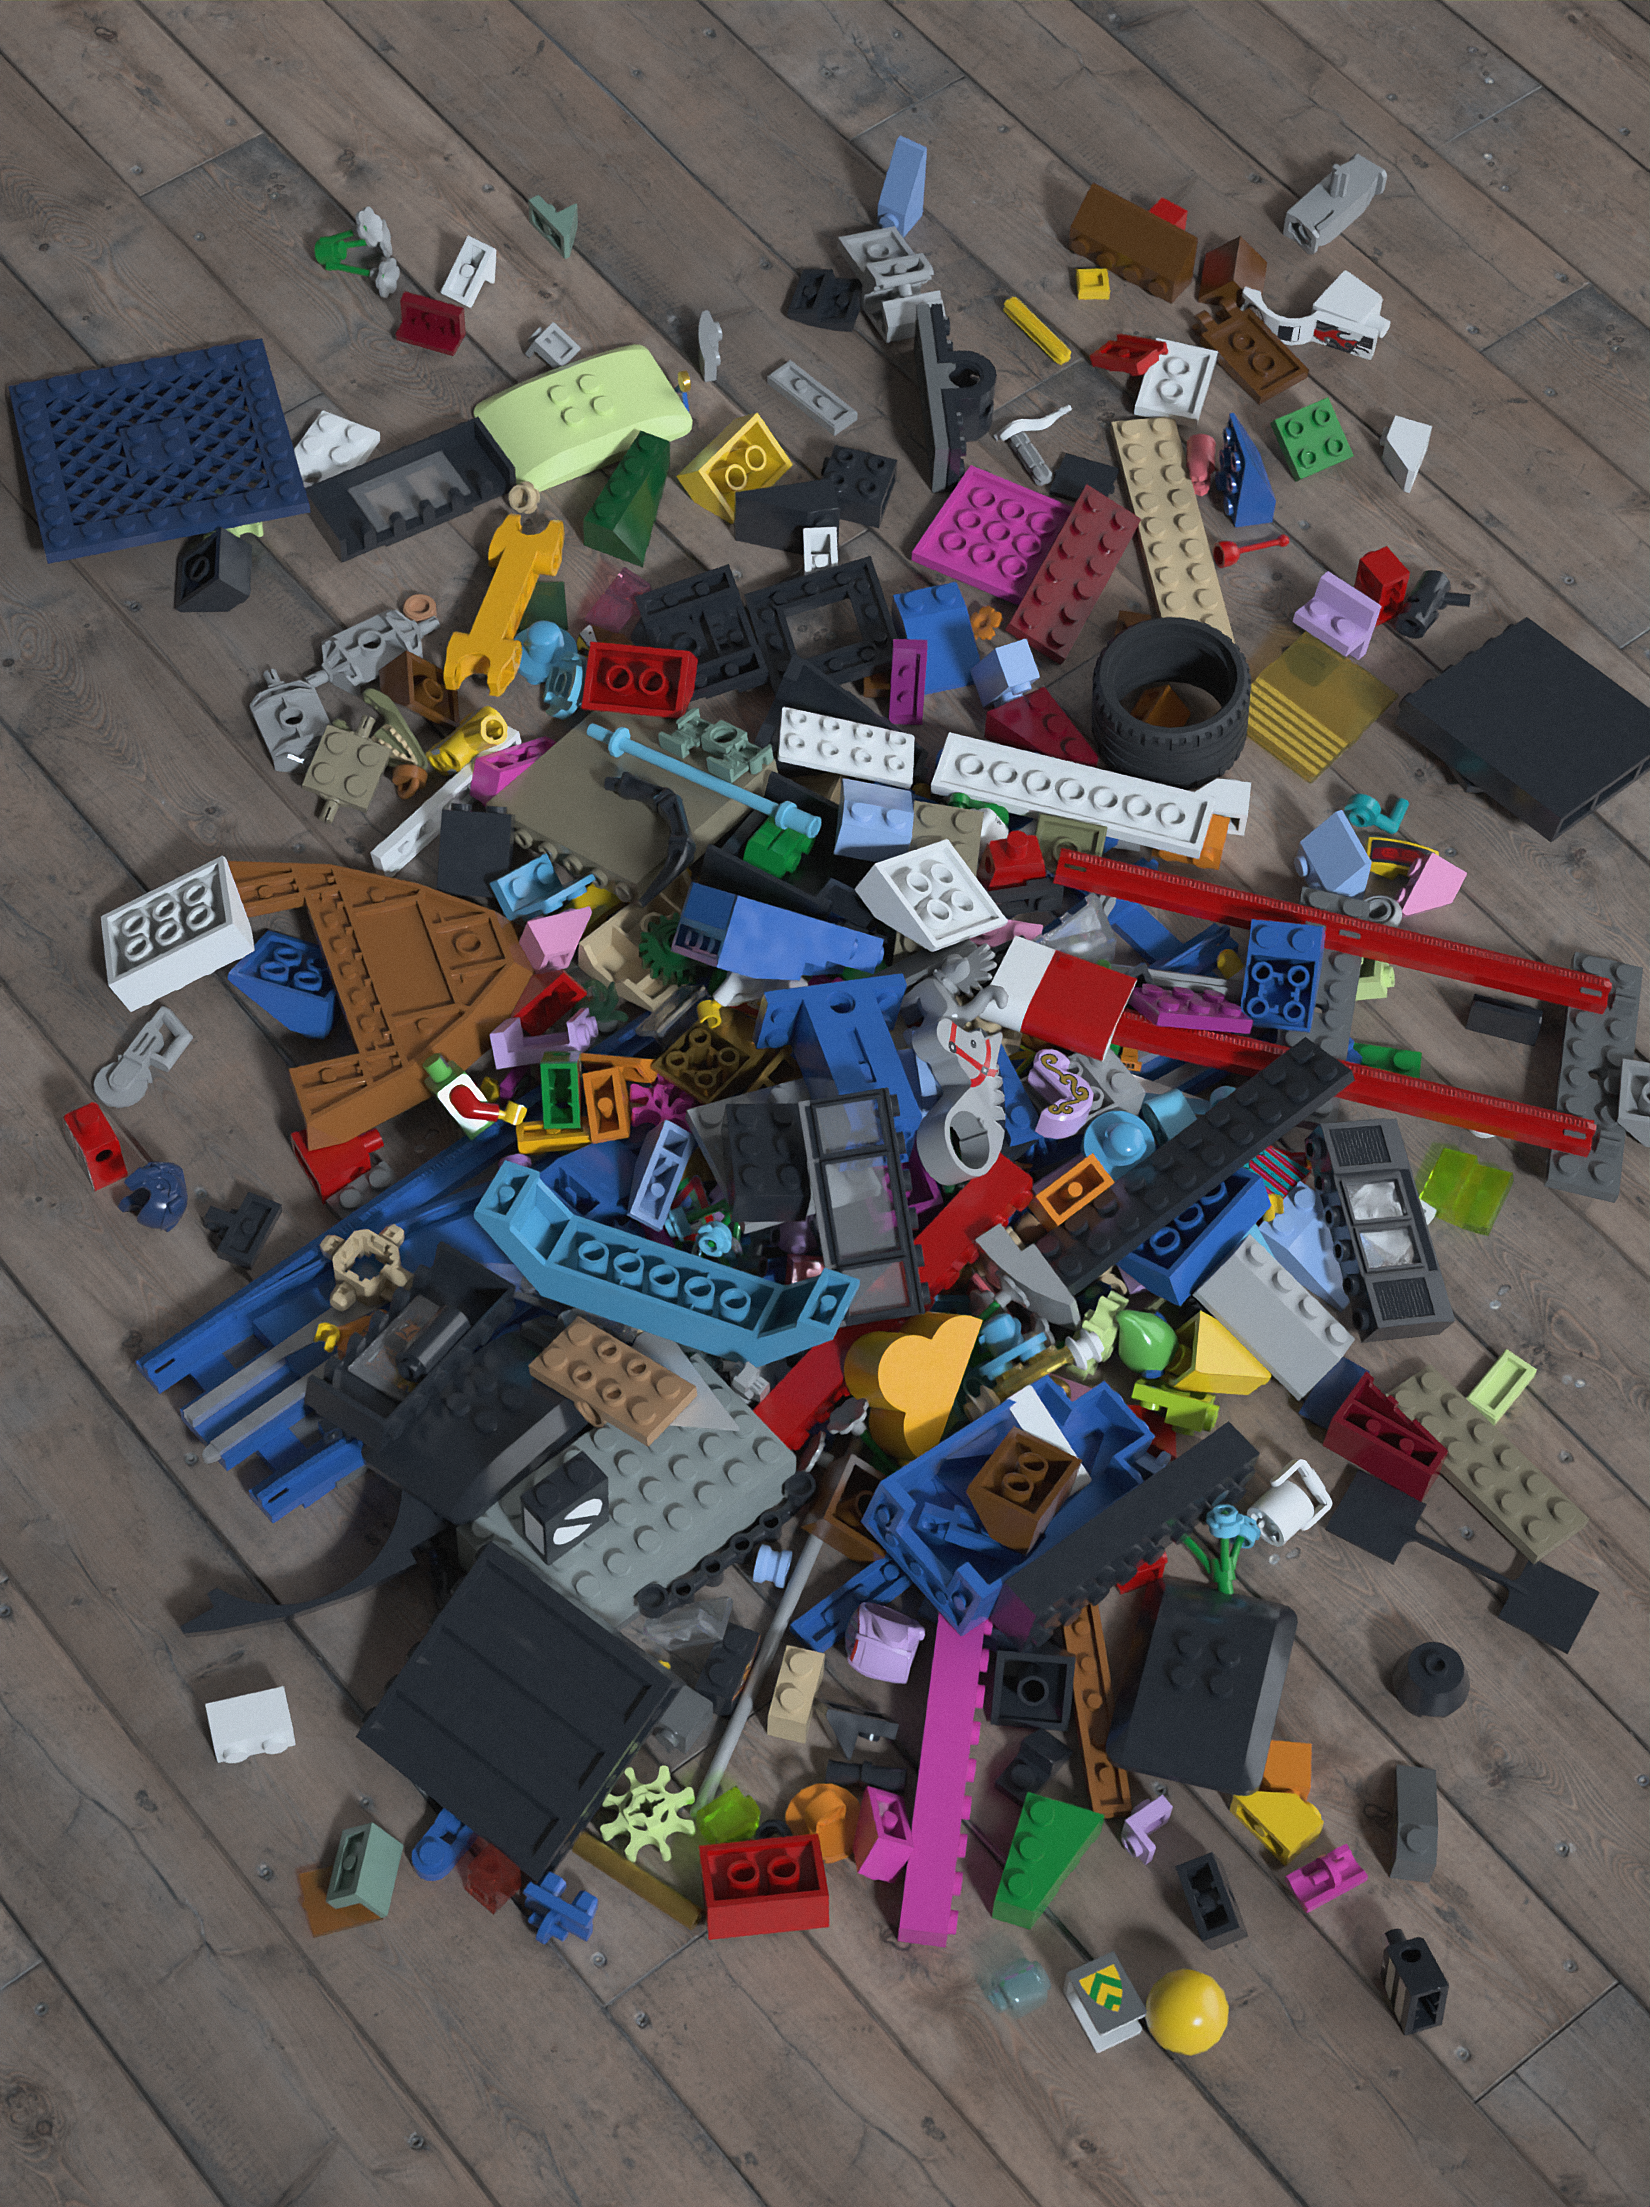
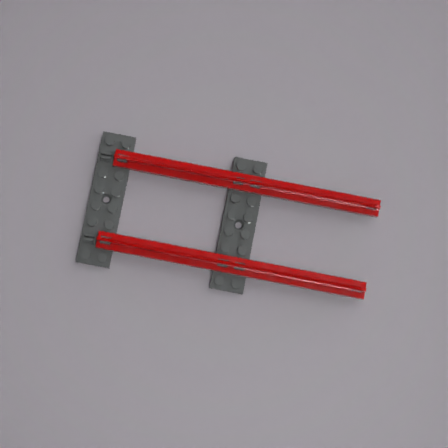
(1596, 1036)

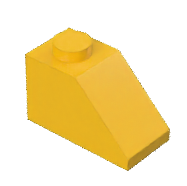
(1279, 1822)

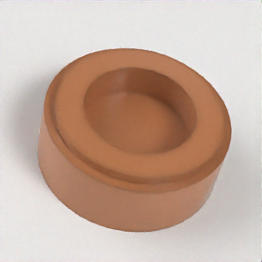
(419, 608)

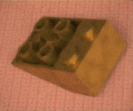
(715, 1060)

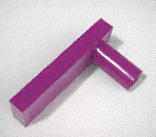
(907, 681)

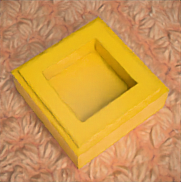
(1092, 284)

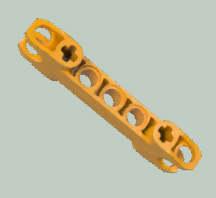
(490, 644)

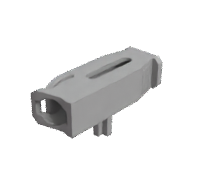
(1340, 194)

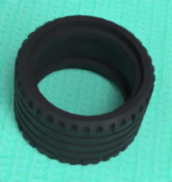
(1181, 653)

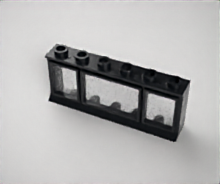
(864, 1202)

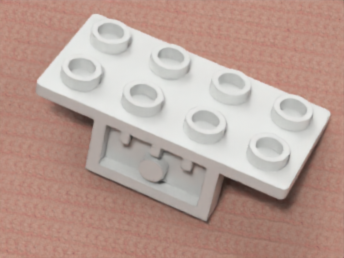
(846, 748)

